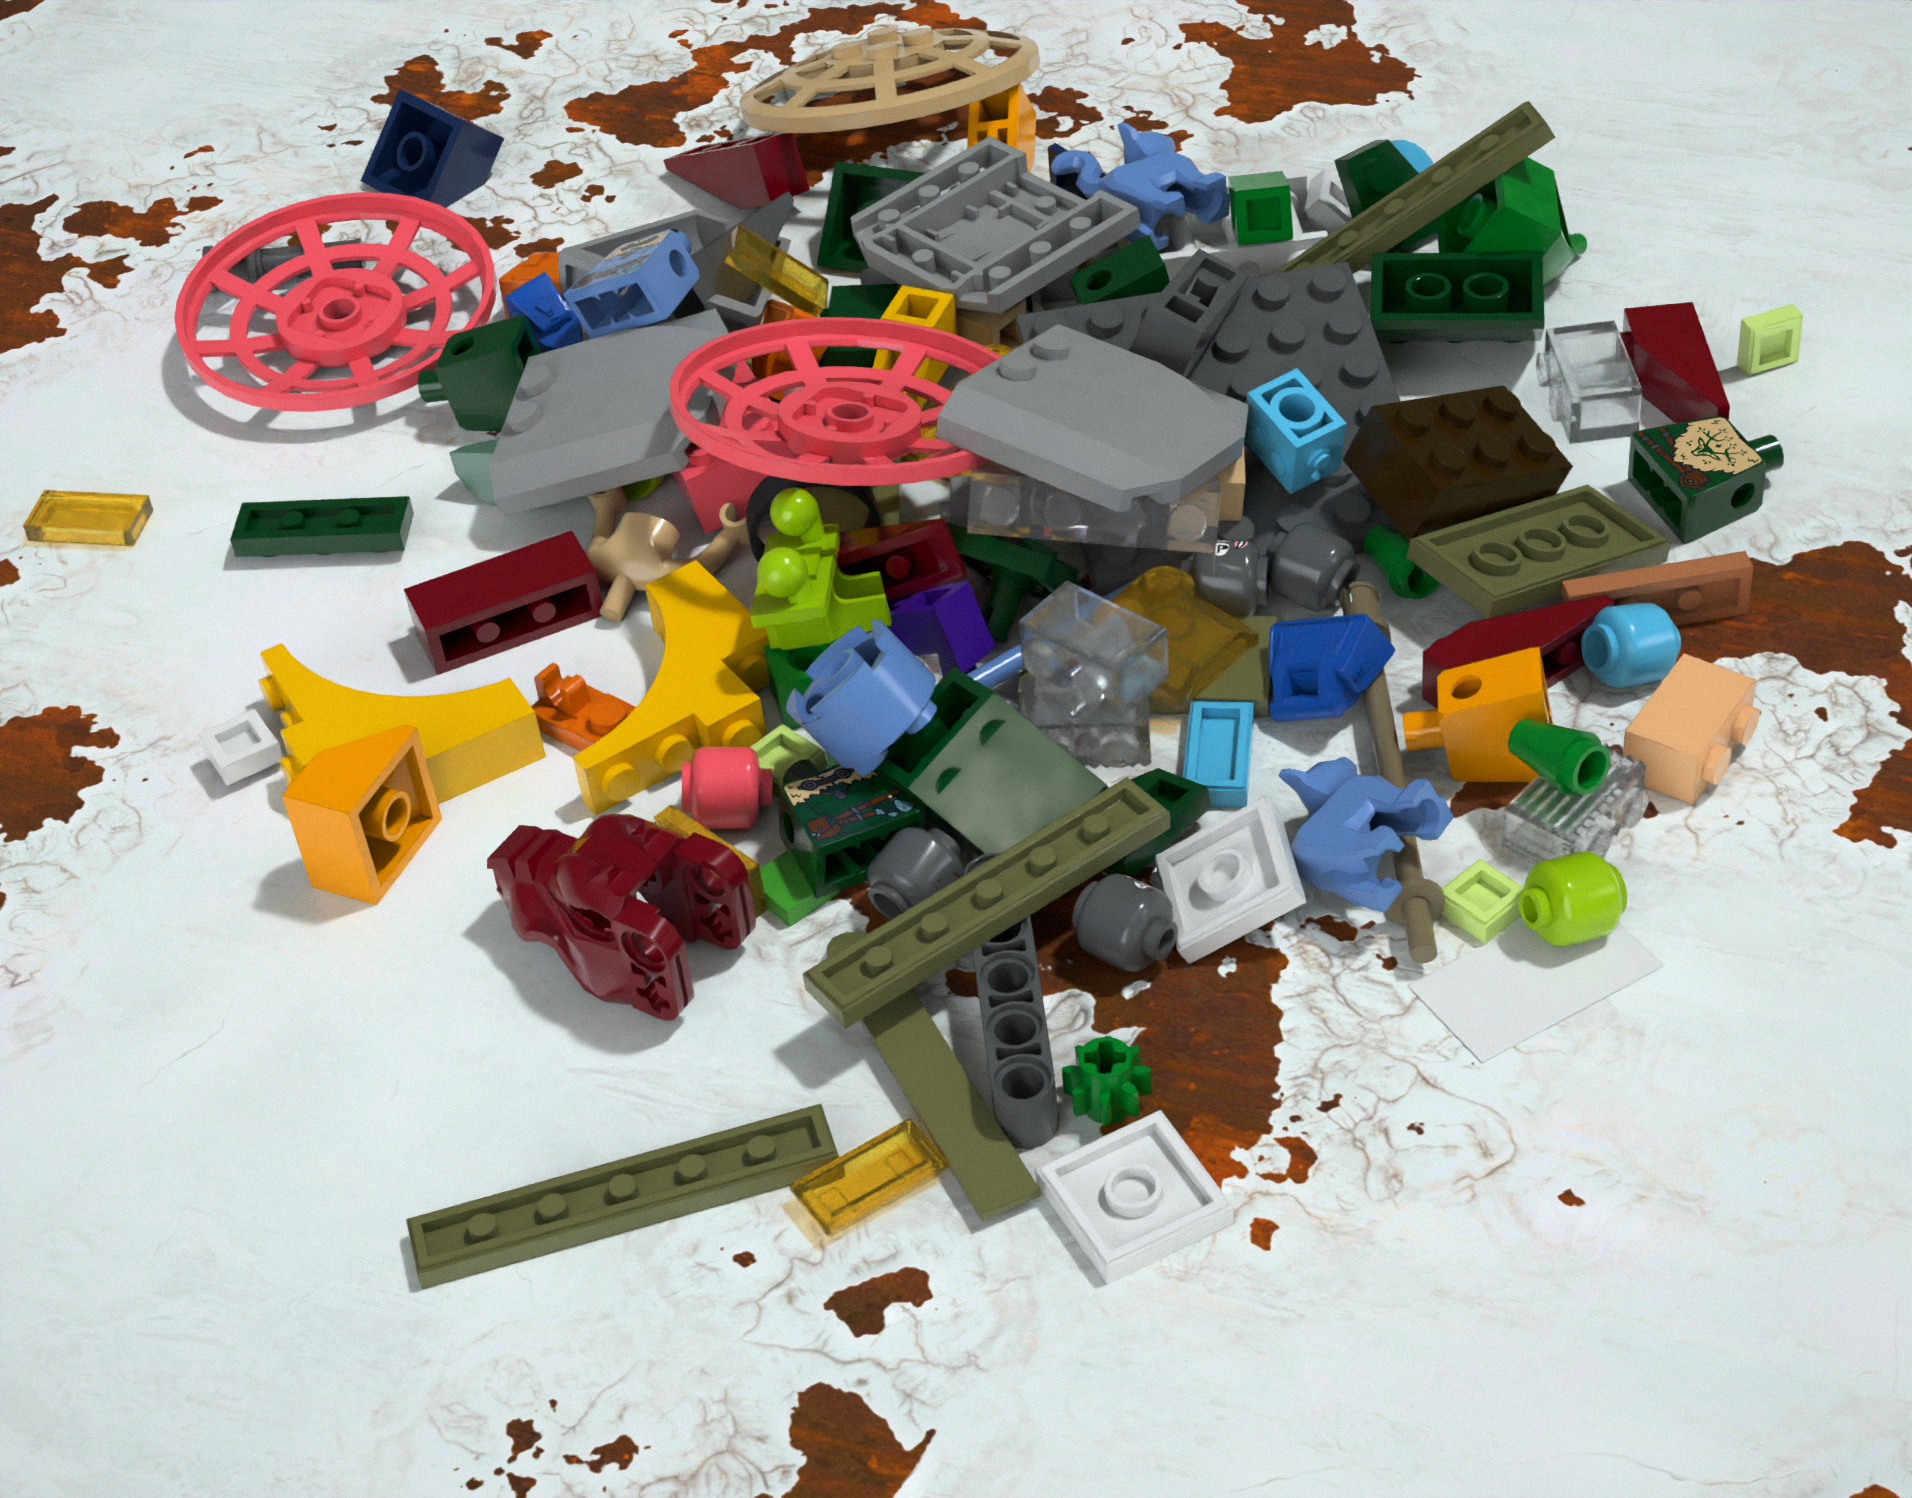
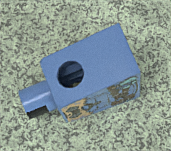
(657, 277)

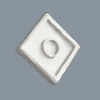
(1230, 879)
(1134, 1196)

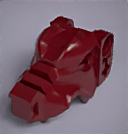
(586, 904)

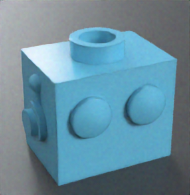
(1294, 431)

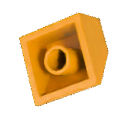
(363, 812)

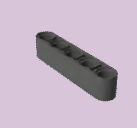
(1016, 1033)

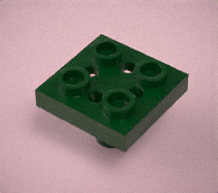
(1012, 574)

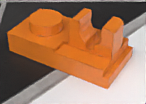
(574, 710)

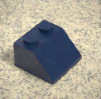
(430, 153)

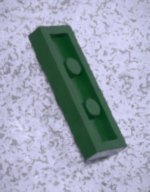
(322, 526)

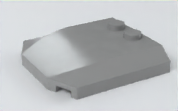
(987, 229)
(601, 415)
(1095, 421)

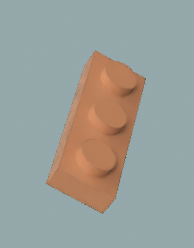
(1684, 589)

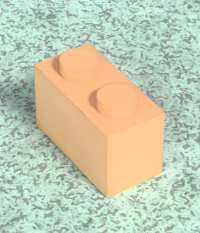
(1692, 727)

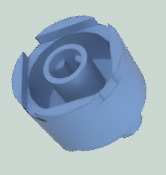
(864, 697)

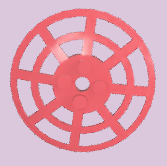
(336, 313)
(840, 411)

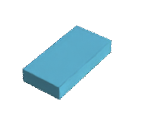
(1220, 750)

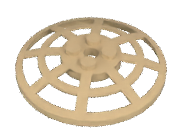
(881, 64)

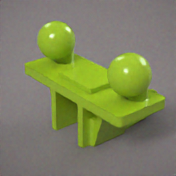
(799, 585)

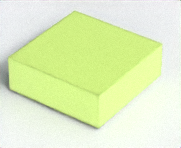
(1769, 339)
(782, 749)
(1482, 901)

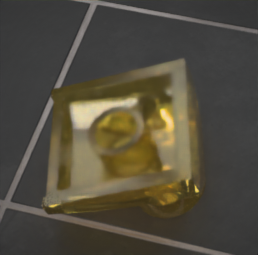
(1199, 635)

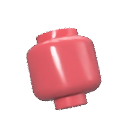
(725, 787)

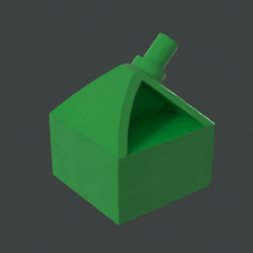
(1514, 214)

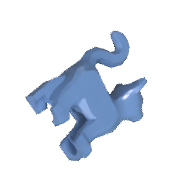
(1152, 180)
(1353, 826)

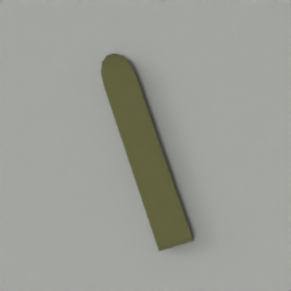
(946, 1102)

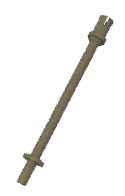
(1421, 898)

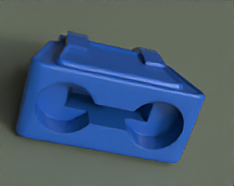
(547, 313)
(1323, 665)

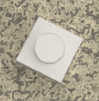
(1327, 202)
(240, 747)

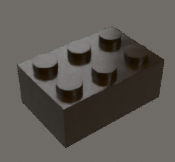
(1454, 458)

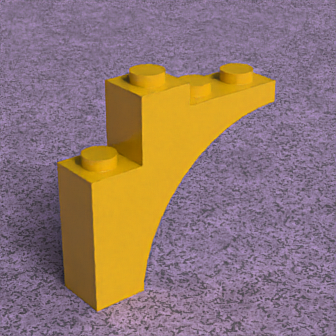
(697, 698)
(463, 734)

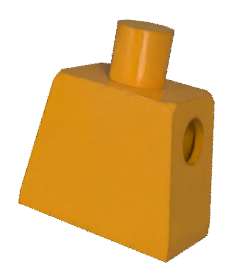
(1477, 714)

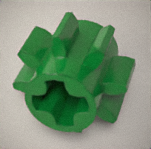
(1107, 1080)

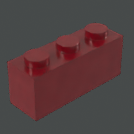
(504, 602)

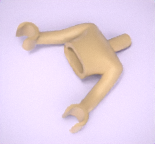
(644, 548)

